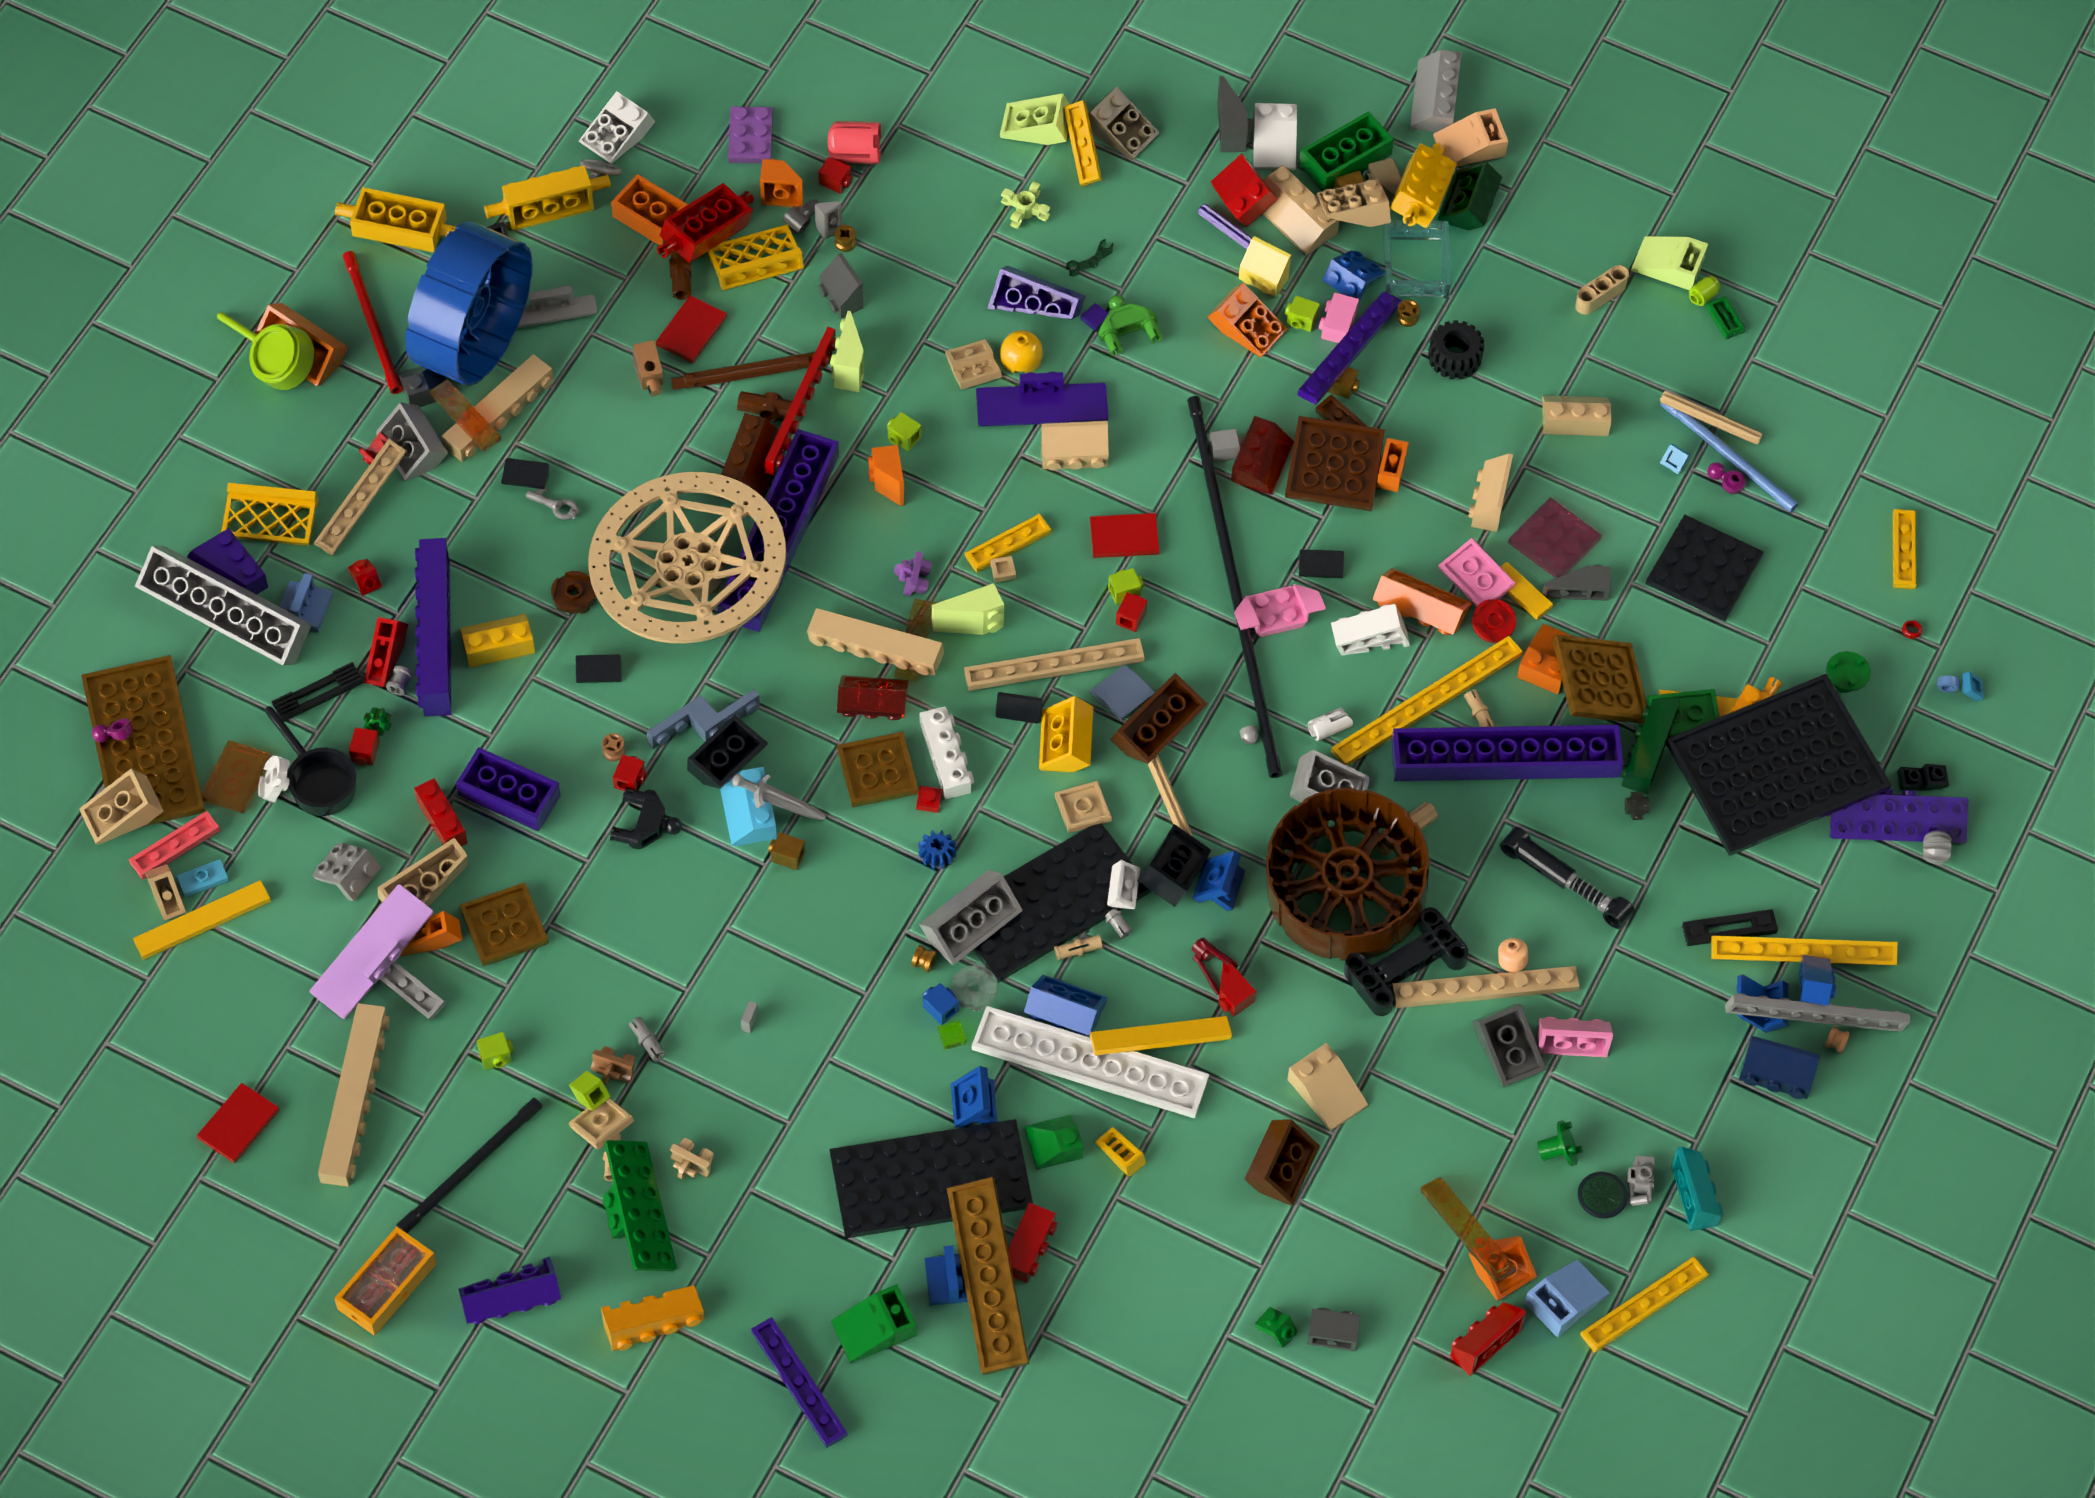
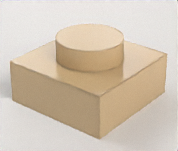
(1003, 569)

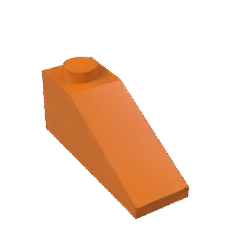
(437, 933)

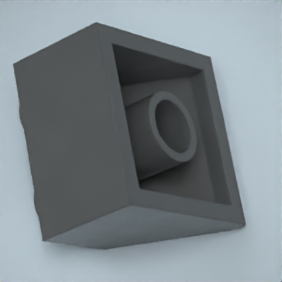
(841, 287)

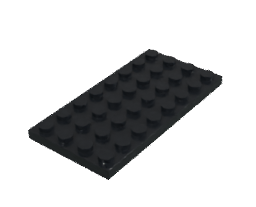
(1059, 897)
(907, 1178)

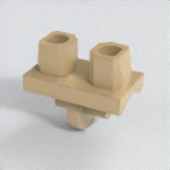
(689, 1163)

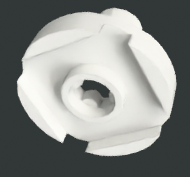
(275, 778)

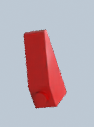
(385, 650)

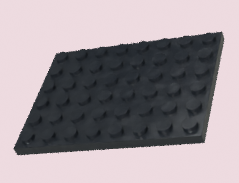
(1778, 764)

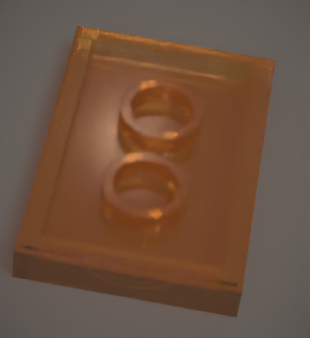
(235, 776)

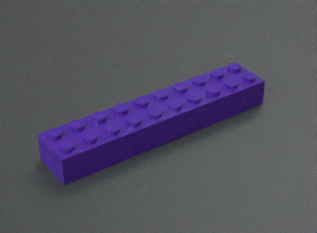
(794, 500)
(1506, 753)

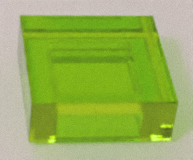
(952, 1035)

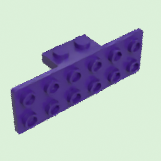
(1041, 400)
(1901, 817)

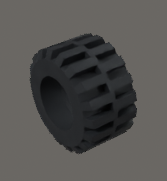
(1452, 363)

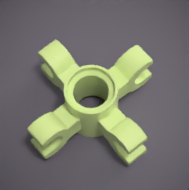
(1025, 204)

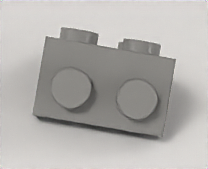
(348, 868)

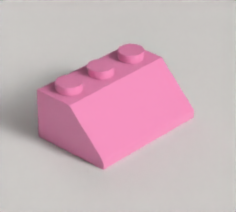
(1574, 1037)

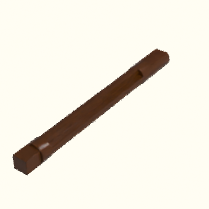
(743, 371)

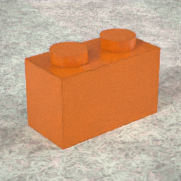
(1392, 465)

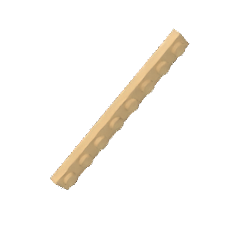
(1053, 664)
(1485, 987)

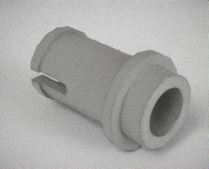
(1118, 923)

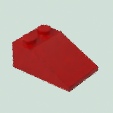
(1243, 190)

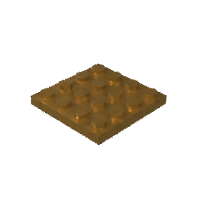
(1600, 678)

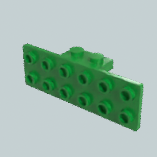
(636, 1206)

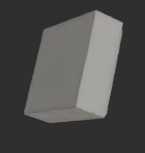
(749, 1017)

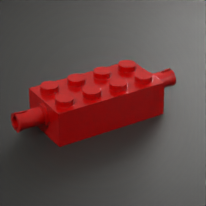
(705, 223)

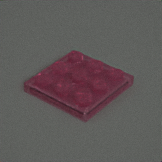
(1554, 538)

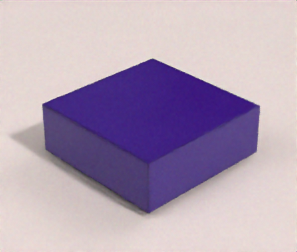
(1094, 317)

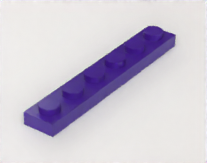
(799, 1382)

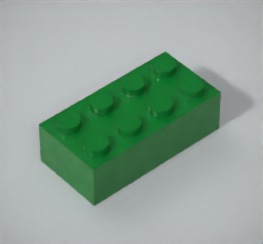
(1346, 150)

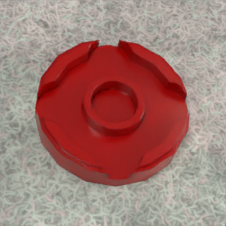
(1493, 620)

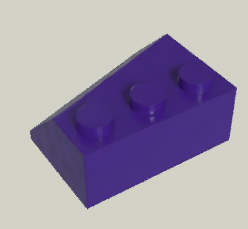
(231, 560)

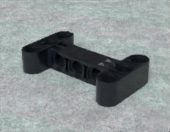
(1405, 961)

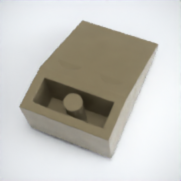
(1121, 124)

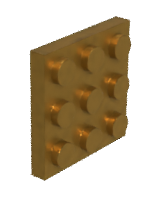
(877, 769)
(504, 924)

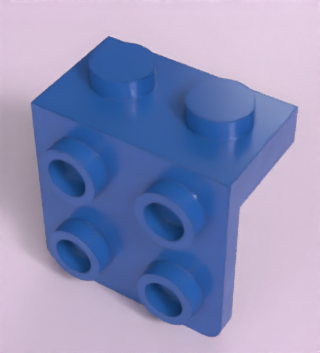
(1351, 274)
(1774, 991)

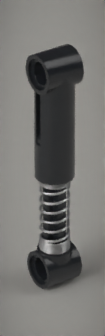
(1519, 845)

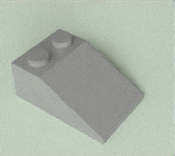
(1321, 773)

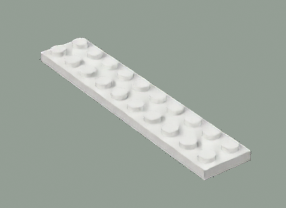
(1073, 1058)

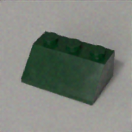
(1470, 196)

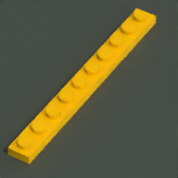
(1427, 701)

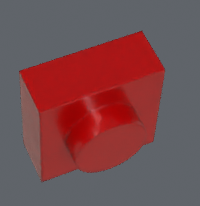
(929, 799)

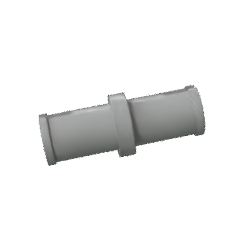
(647, 1039)

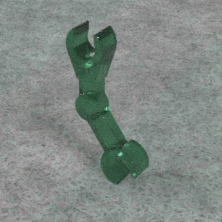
(1092, 262)

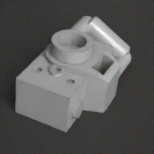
(1642, 1182)

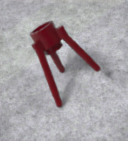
(1206, 951)

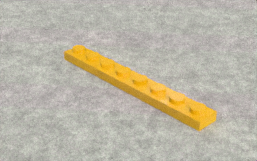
(1792, 950)

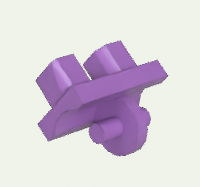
(911, 574)

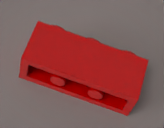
(439, 813)
(1030, 1241)

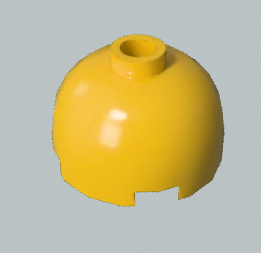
(1021, 352)

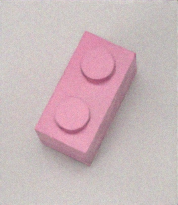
(1339, 318)

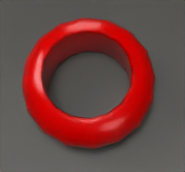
(1917, 625)

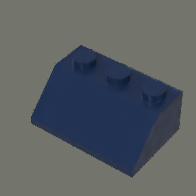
(1779, 1067)

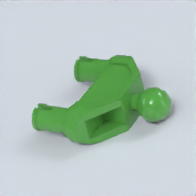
(1125, 320)

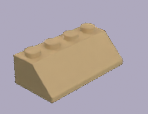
(1298, 212)

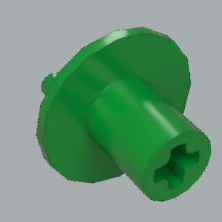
(1848, 671)
(1560, 1145)

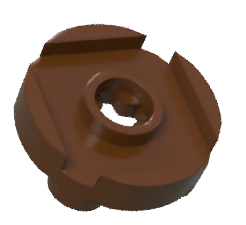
(573, 604)

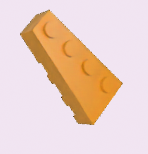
(651, 1317)

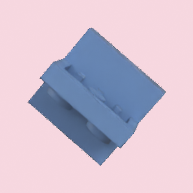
(307, 601)

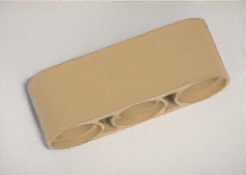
(1602, 289)

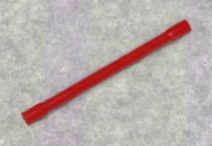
(390, 374)

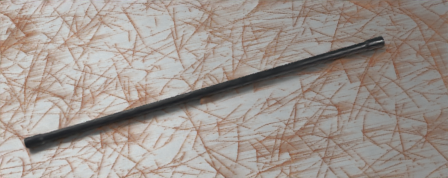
(1272, 758)

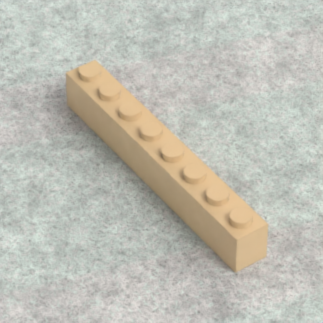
(353, 1095)

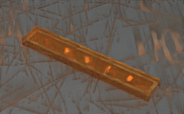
(1468, 1229)

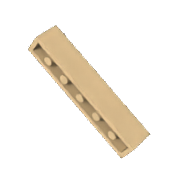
(502, 404)
(875, 642)

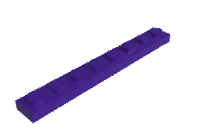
(1349, 348)

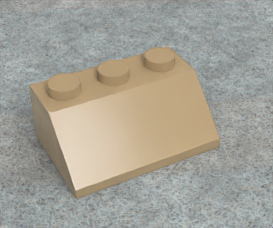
(1576, 415)
(1074, 445)
(1490, 493)

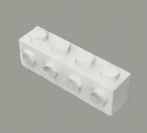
(946, 753)

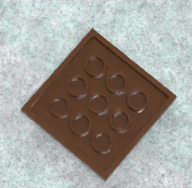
(1335, 463)

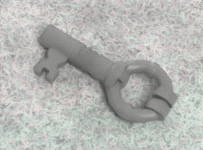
(538, 497)

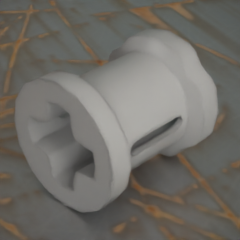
(399, 680)

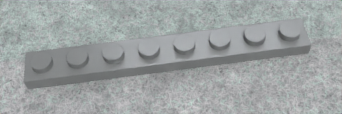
(1810, 1012)

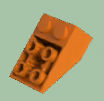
(1247, 320)

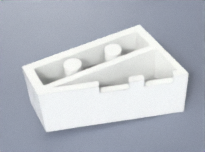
(1369, 630)

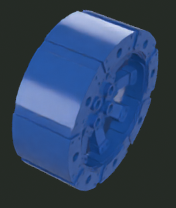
(469, 303)

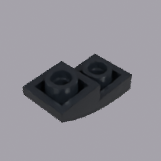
(1922, 779)

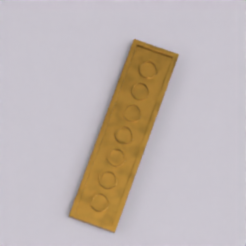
(988, 1276)

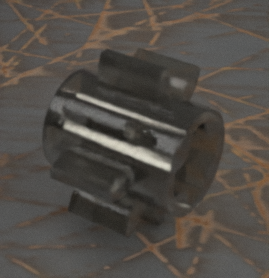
(1636, 805)

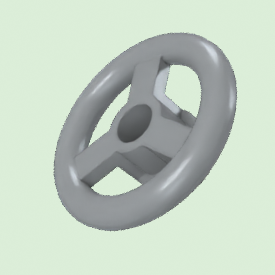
(600, 168)

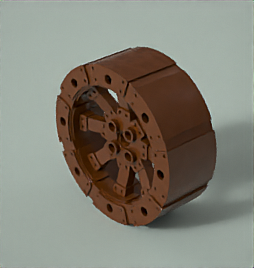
(1360, 813)

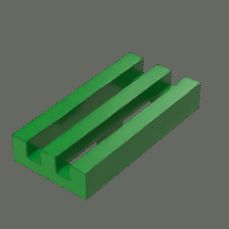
(1710, 306)

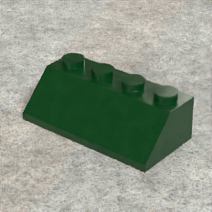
(1650, 744)

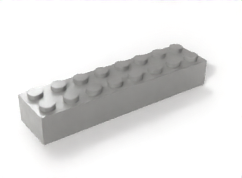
(223, 605)

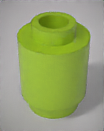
(1704, 290)

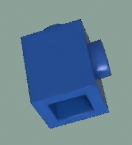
(940, 1003)

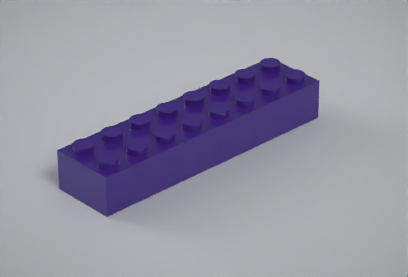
(433, 627)

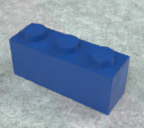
(1816, 980)

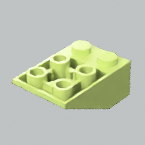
(1671, 259)
(849, 359)

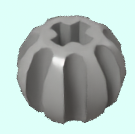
(1937, 847)

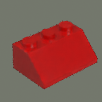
(1487, 1337)

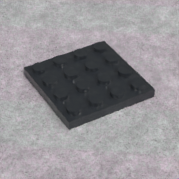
(1704, 567)

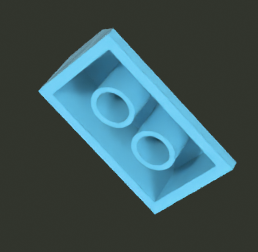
(744, 820)

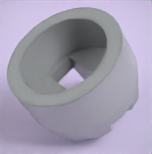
(1249, 734)

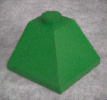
(1055, 1142)

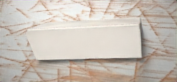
(1123, 885)

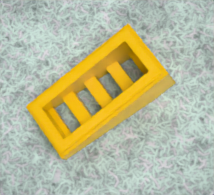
(1128, 1164)

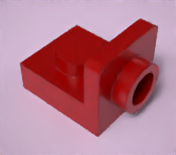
(374, 448)

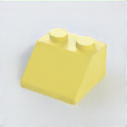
(1265, 267)

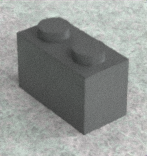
(1333, 1329)

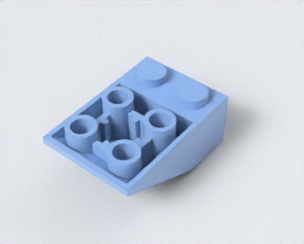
(1565, 1297)

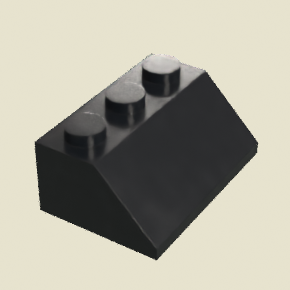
(725, 753)

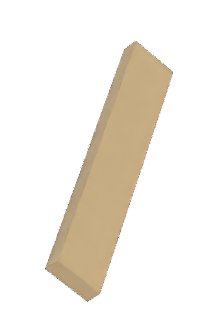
(360, 497)

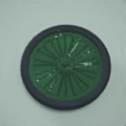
(1602, 1195)

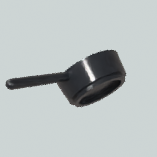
(319, 778)

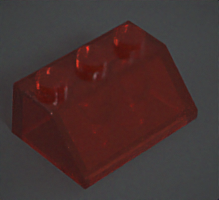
(1262, 456)
(872, 697)

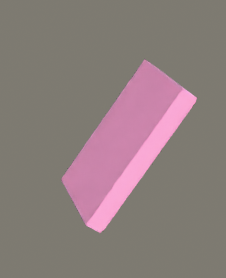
(1476, 573)

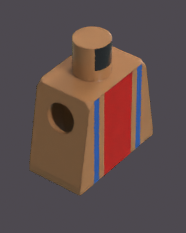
(648, 367)

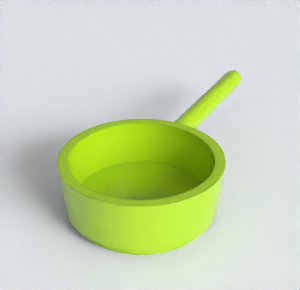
(278, 354)

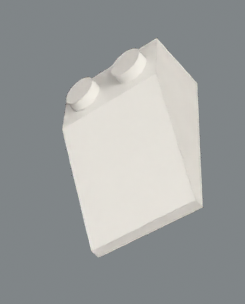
(1274, 136)

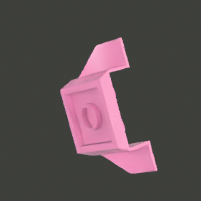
(1278, 609)

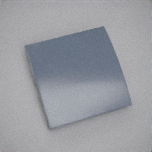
(1122, 692)

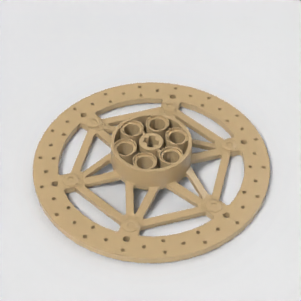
(693, 555)

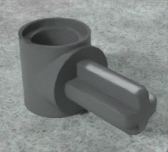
(800, 217)

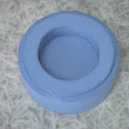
(1948, 683)

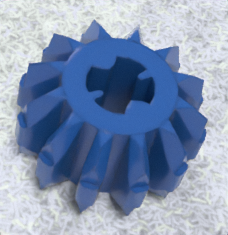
(945, 852)

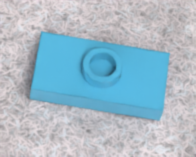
(202, 878)

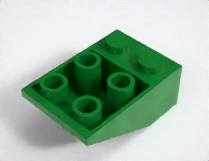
(875, 1324)

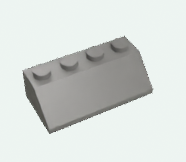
(1435, 91)
(971, 916)

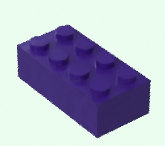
(508, 789)

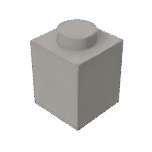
(1224, 445)

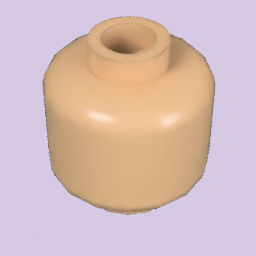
(1513, 955)

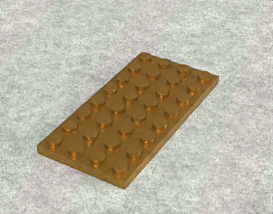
(159, 740)

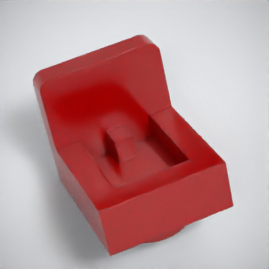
(365, 576)

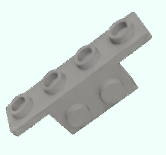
(555, 306)

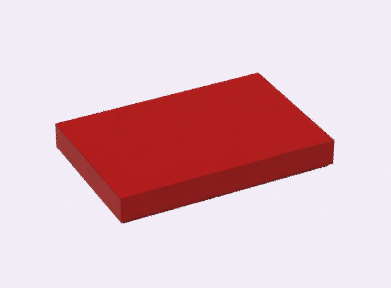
(691, 329)
(1124, 535)
(238, 1123)

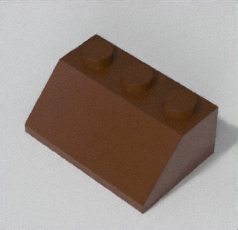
(1282, 1161)

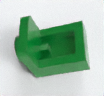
(1277, 1325)

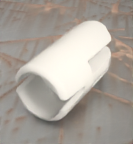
(1329, 724)

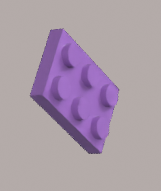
(750, 134)

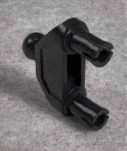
(650, 821)

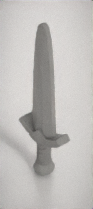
(774, 796)

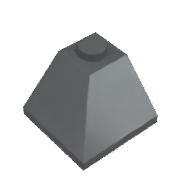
(418, 384)

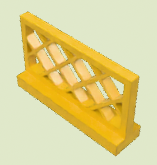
(758, 268)
(276, 498)

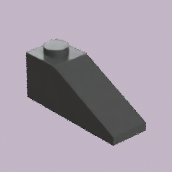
(1581, 584)

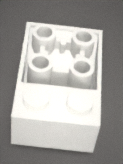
(617, 128)

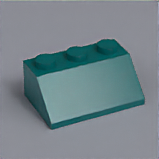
(1696, 1189)

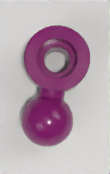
(1717, 471)
(118, 730)

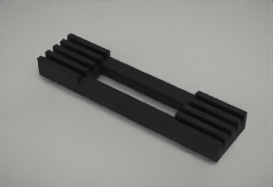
(346, 677)
(1762, 924)

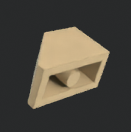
(165, 892)

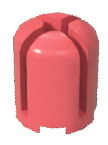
(855, 142)

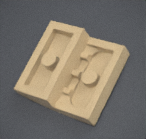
(973, 364)

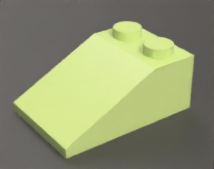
(1036, 120)
(970, 613)

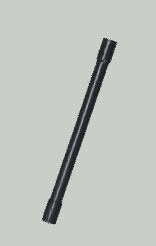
(416, 1215)

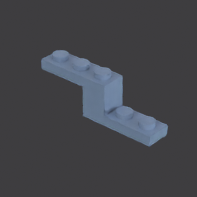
(701, 718)

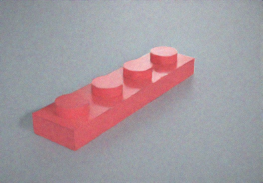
(175, 844)

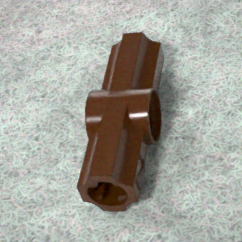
(680, 273)
(767, 406)

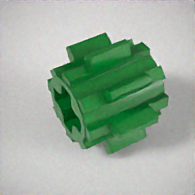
(377, 720)

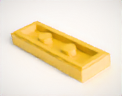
(1526, 594)

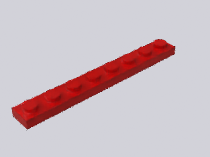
(798, 406)

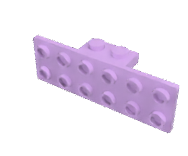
(371, 951)

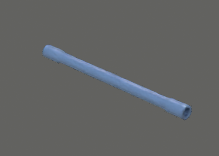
(1779, 495)

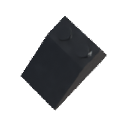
(1174, 865)

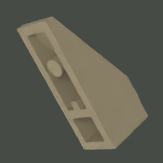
(1387, 174)

